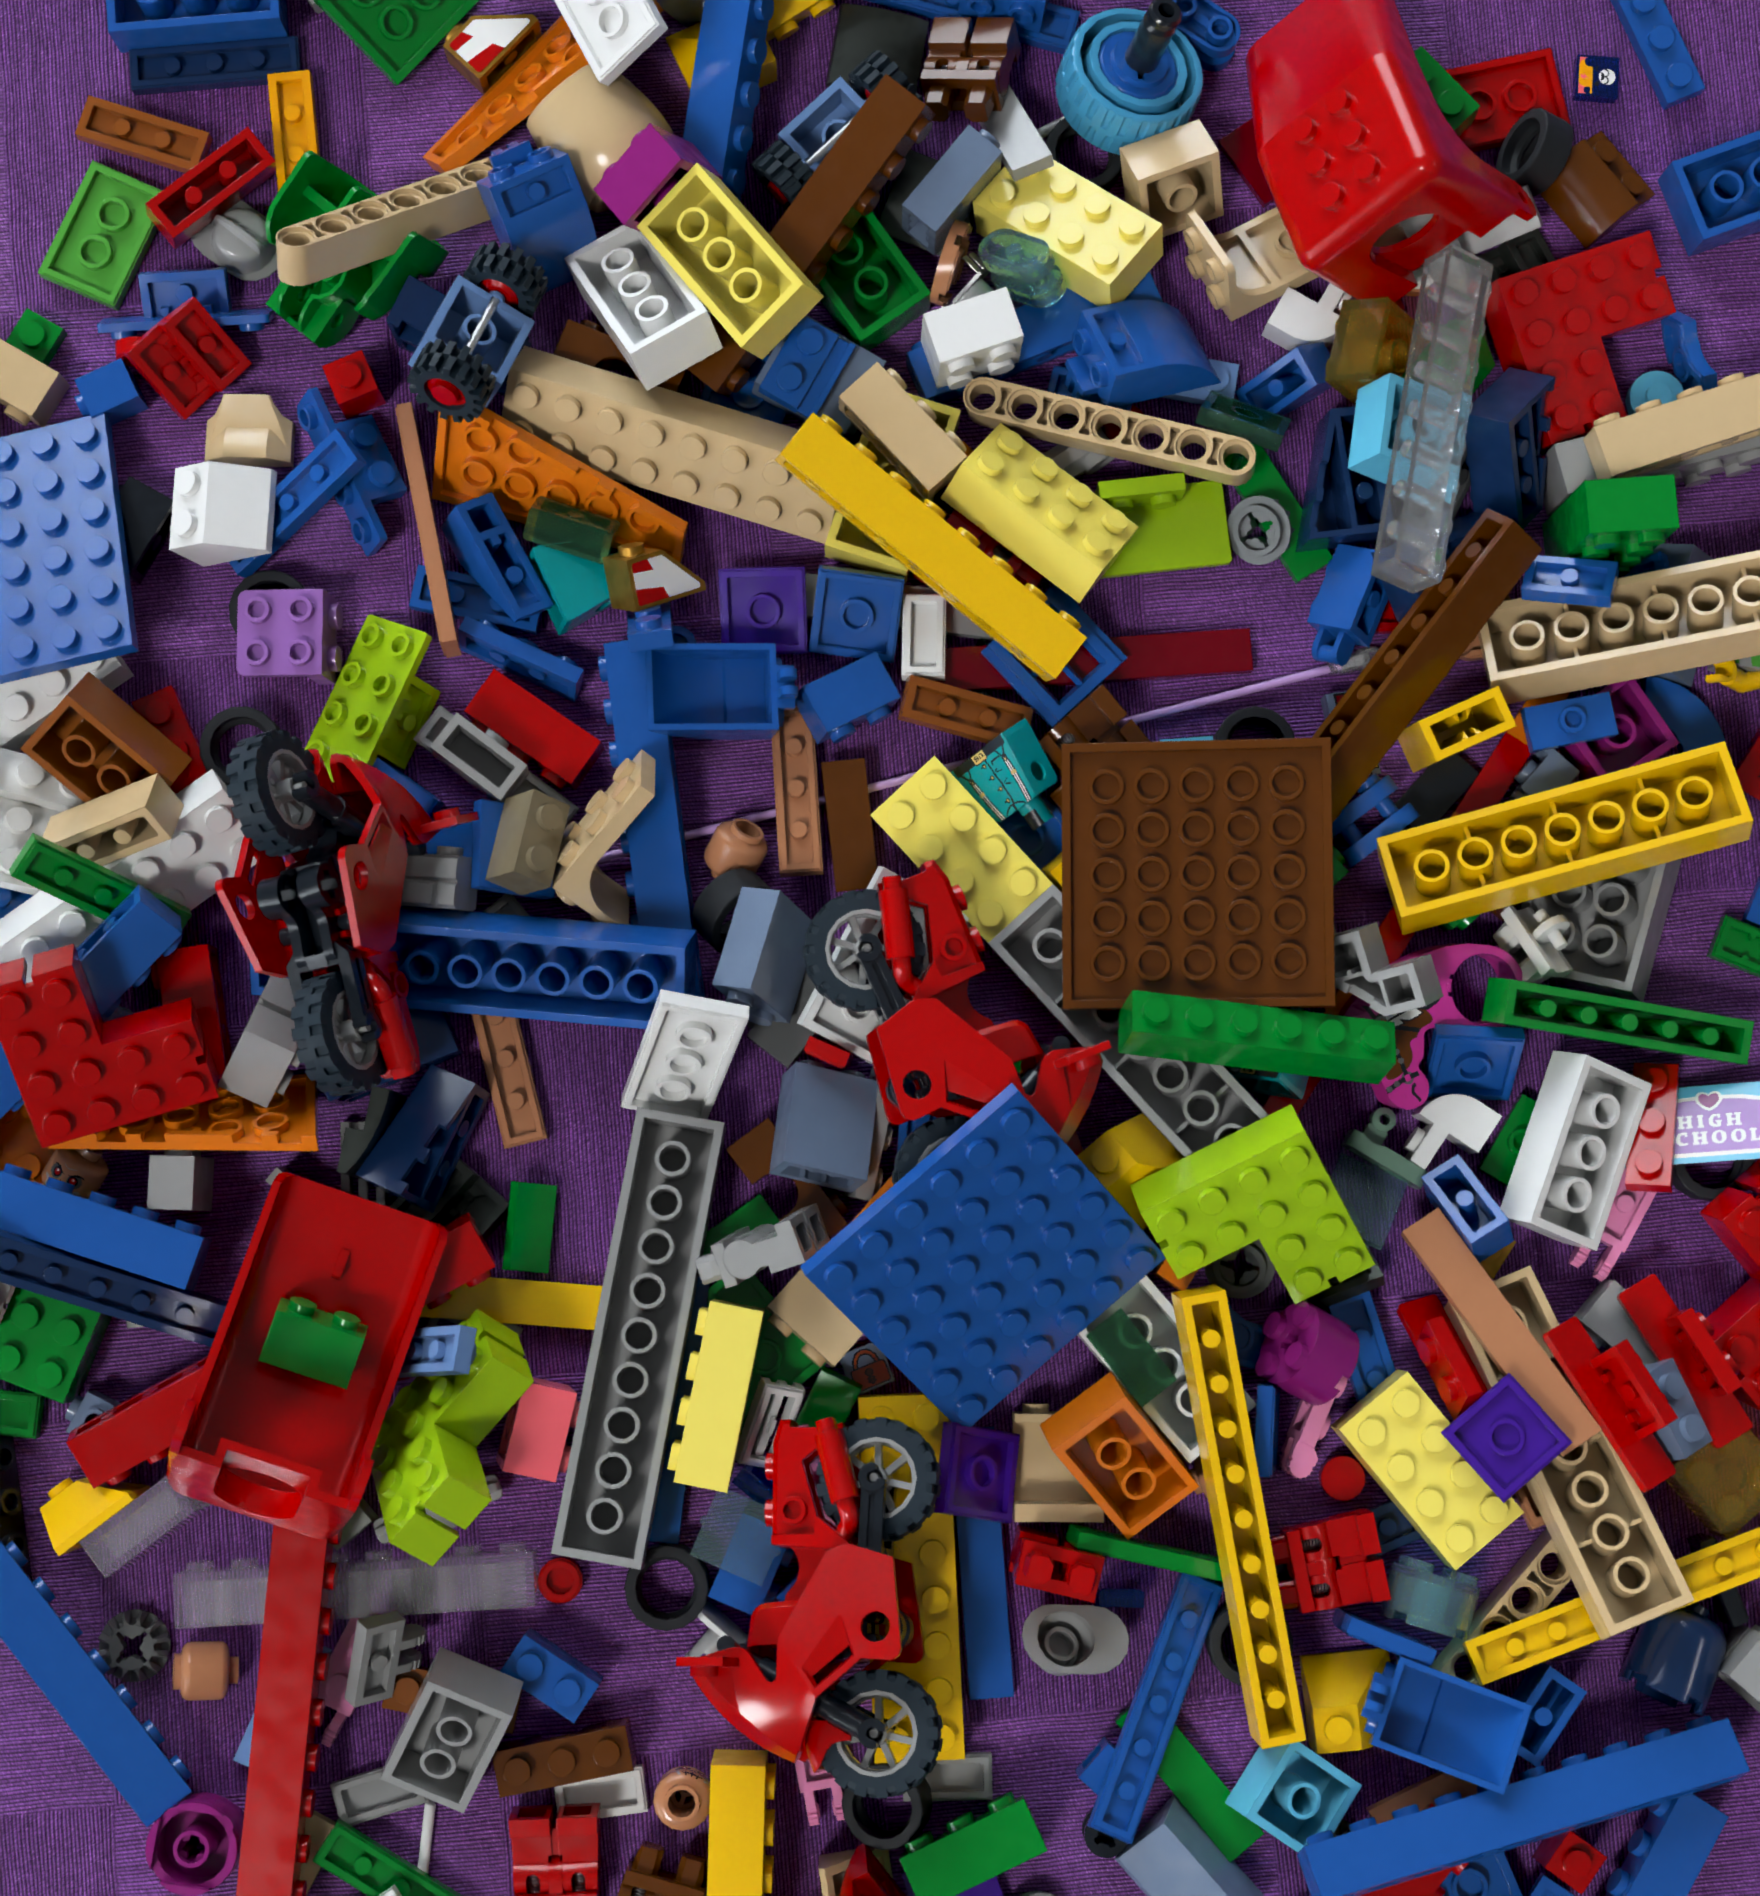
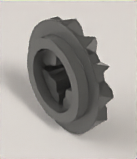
(1242, 523)
(1253, 1278)
(155, 1646)

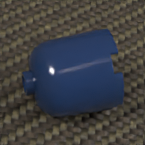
(1677, 1658)

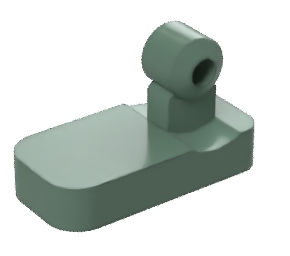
(1368, 1147)

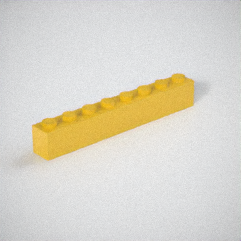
(931, 547)

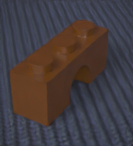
(591, 346)
(753, 1157)
(566, 1759)

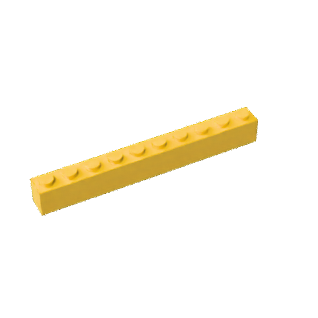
(1238, 1516)

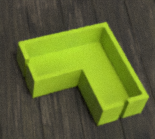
(1251, 1188)
(431, 1439)

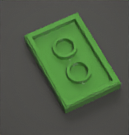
(102, 237)

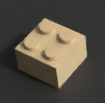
(1174, 176)

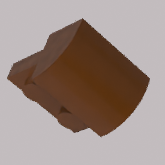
(1596, 190)

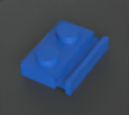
(806, 368)

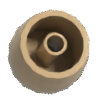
(592, 125)

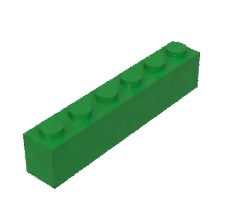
(1617, 1020)
(1256, 1037)

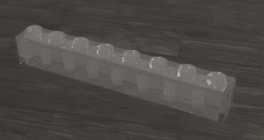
(1433, 420)
(367, 1585)

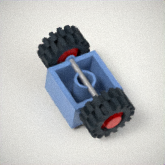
(812, 133)
(477, 332)

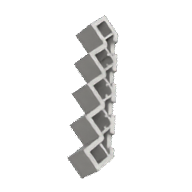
(1387, 987)

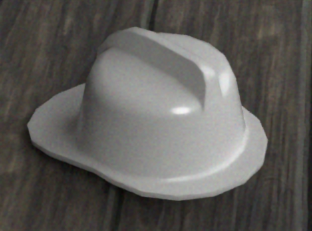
(239, 243)
(1075, 1639)

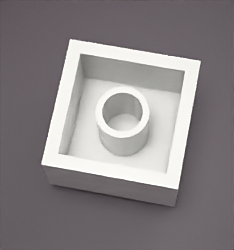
(972, 339)

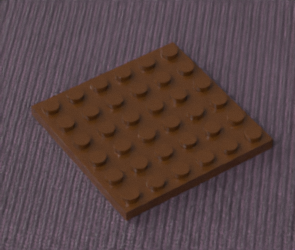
(1198, 872)

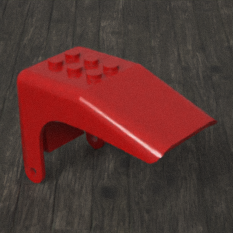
(1362, 146)
(279, 1439)

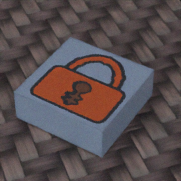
(867, 1366)

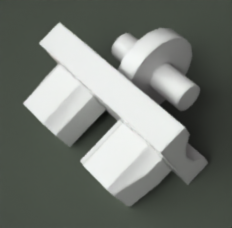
(1540, 939)

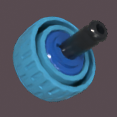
(1129, 76)

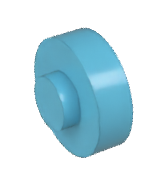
(1652, 386)

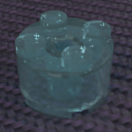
(1431, 1600)

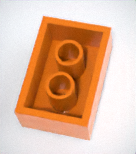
(1119, 1455)

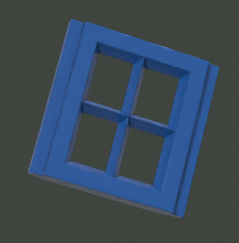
(1032, 689)

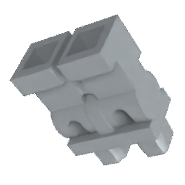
(776, 1246)

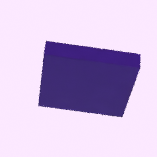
(764, 606)
(1506, 1437)
(977, 1472)

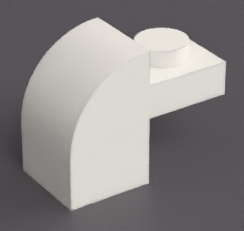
(1303, 321)
(1452, 1117)

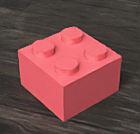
(537, 1431)

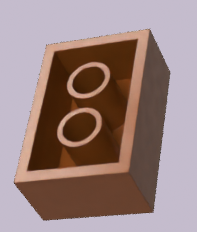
(101, 743)

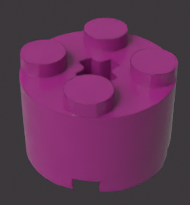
(1307, 1352)
(175, 1857)

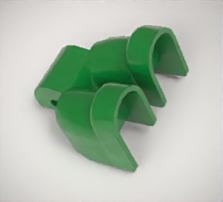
(332, 305)

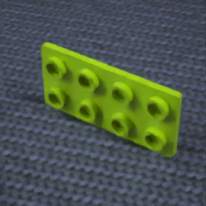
(1177, 523)
(377, 697)

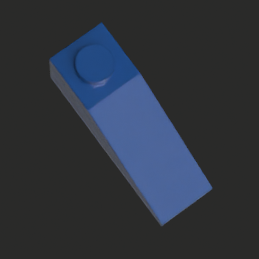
(495, 557)

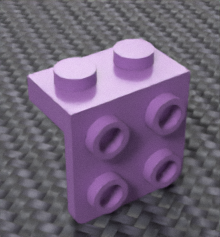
(289, 634)

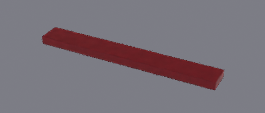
(1147, 659)

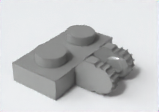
(380, 1653)

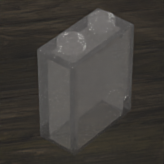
(140, 1528)

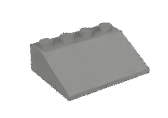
(1612, 929)

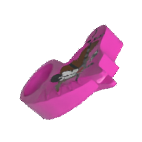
(1405, 1083)

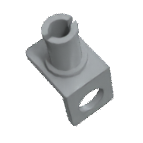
(719, 1626)

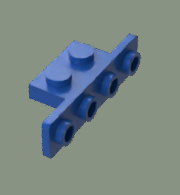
(167, 290)
(373, 484)

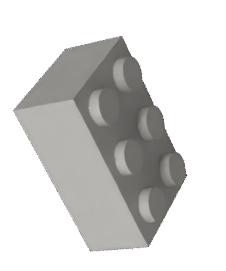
(452, 1730)

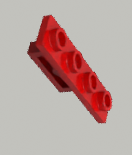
(1688, 1340)
(1442, 1353)
(1619, 1398)

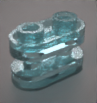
(1023, 266)

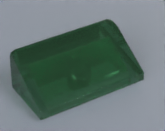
(570, 529)

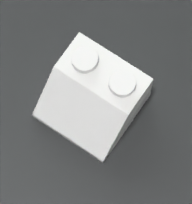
(222, 512)

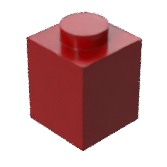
(354, 384)
(1570, 1859)

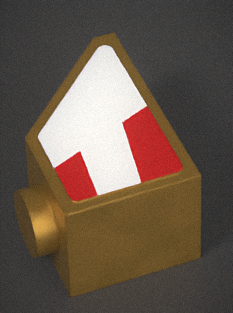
(489, 46)
(647, 578)

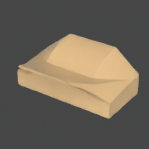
(250, 433)

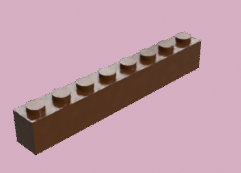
(831, 205)
(1423, 650)

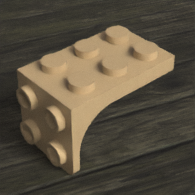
(1244, 264)
(608, 815)

